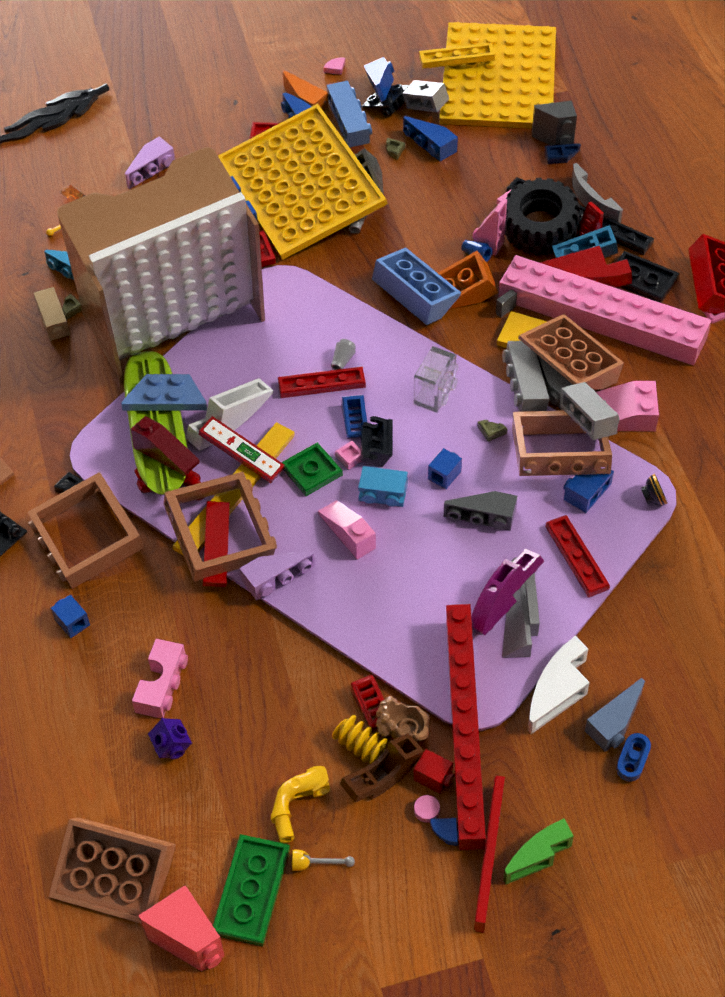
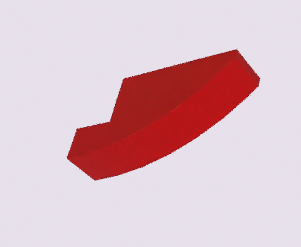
(592, 265)

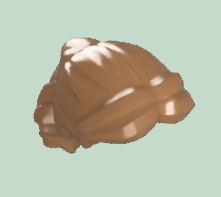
(399, 719)

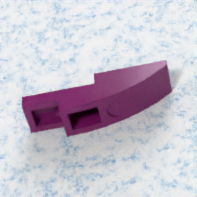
(498, 592)

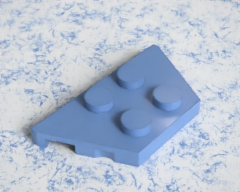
(165, 393)

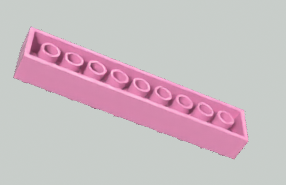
(606, 309)

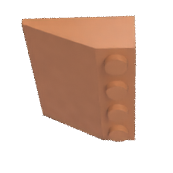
(573, 353)
(110, 869)

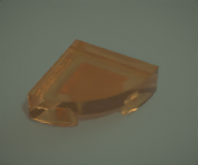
(70, 190)

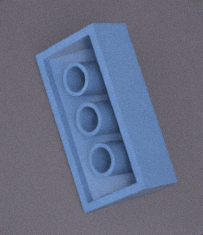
(415, 285)

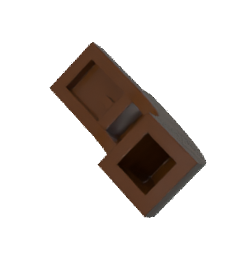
(385, 771)

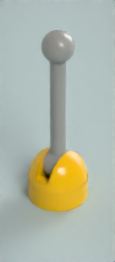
(302, 860)

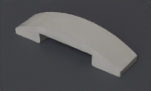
(587, 193)

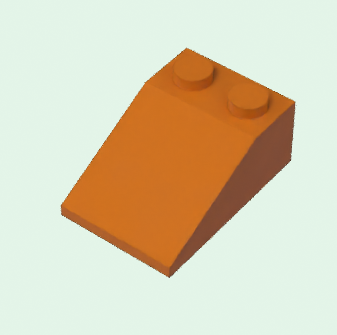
(472, 279)

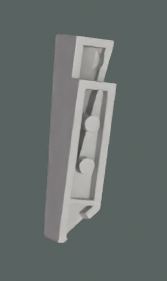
(522, 621)

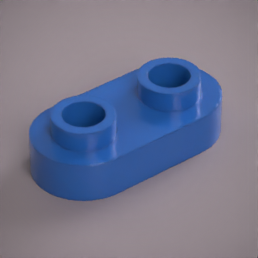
(633, 759)

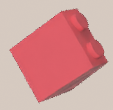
(183, 930)

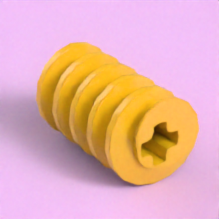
(359, 740)

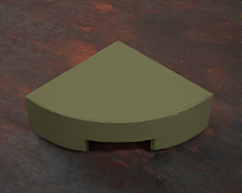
(394, 148)
(71, 306)
(491, 430)

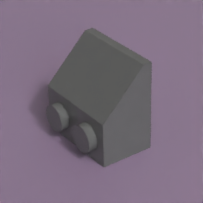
(554, 123)

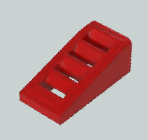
(589, 222)
(363, 689)

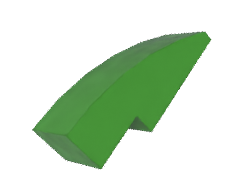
(539, 851)

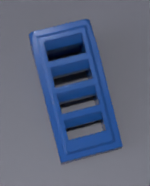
(349, 402)

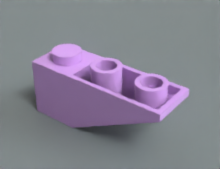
(149, 161)
(273, 571)

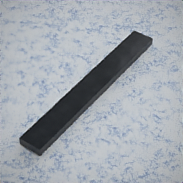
(623, 234)

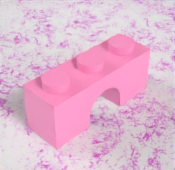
(156, 696)

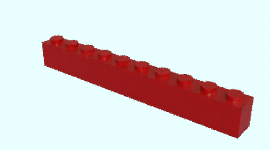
(465, 728)

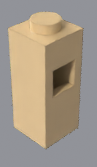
(51, 313)

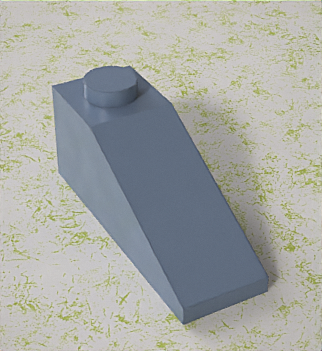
(611, 722)

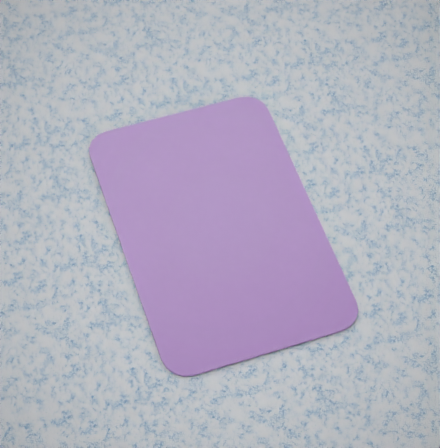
(392, 601)

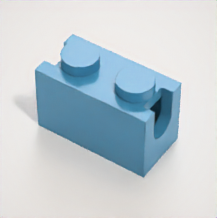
(383, 486)

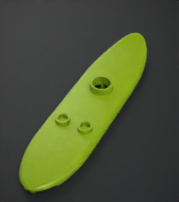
(153, 473)

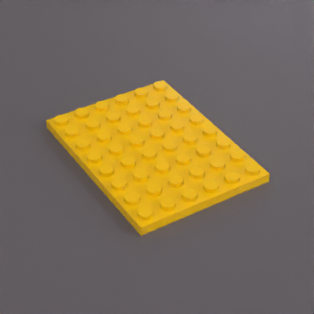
(501, 89)
(302, 181)

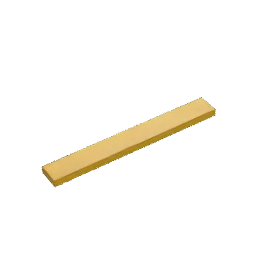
(272, 443)

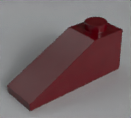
(161, 445)

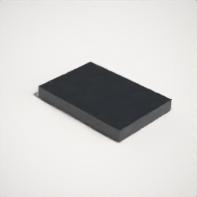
(649, 278)

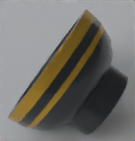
(653, 492)

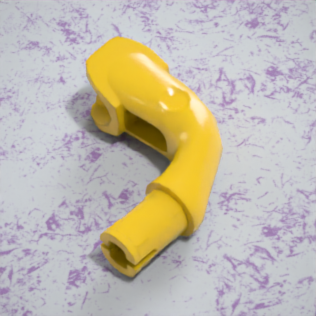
(312, 782)

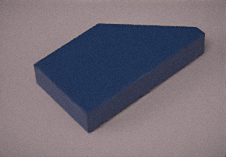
(561, 153)

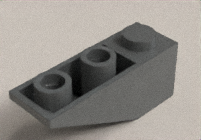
(486, 509)

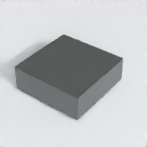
(506, 303)

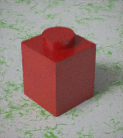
(433, 771)

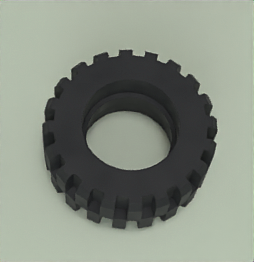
(541, 196)

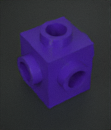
(169, 738)

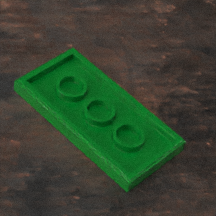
(251, 890)

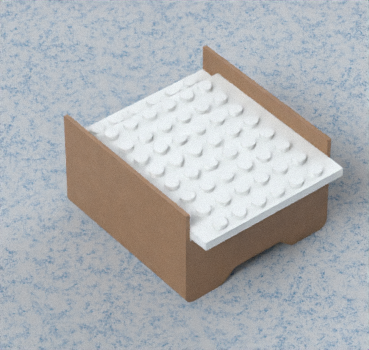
(163, 256)

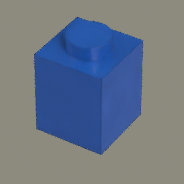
(444, 468)
(70, 616)

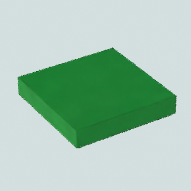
(312, 469)

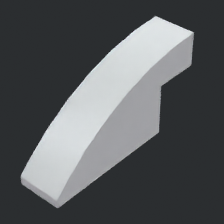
(231, 408)
(559, 684)

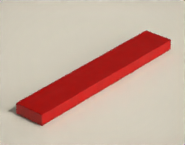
(489, 854)

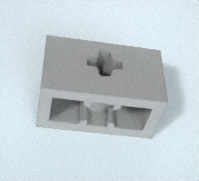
(425, 96)

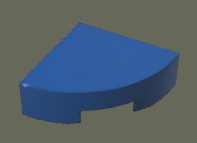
(445, 829)

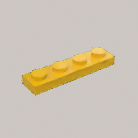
(457, 55)

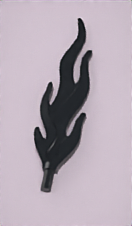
(55, 114)

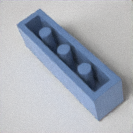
(348, 114)

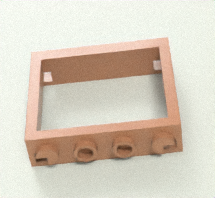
(560, 462)
(100, 561)
(225, 563)

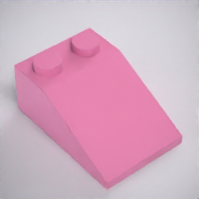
(635, 405)

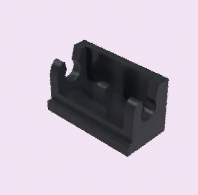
(377, 441)

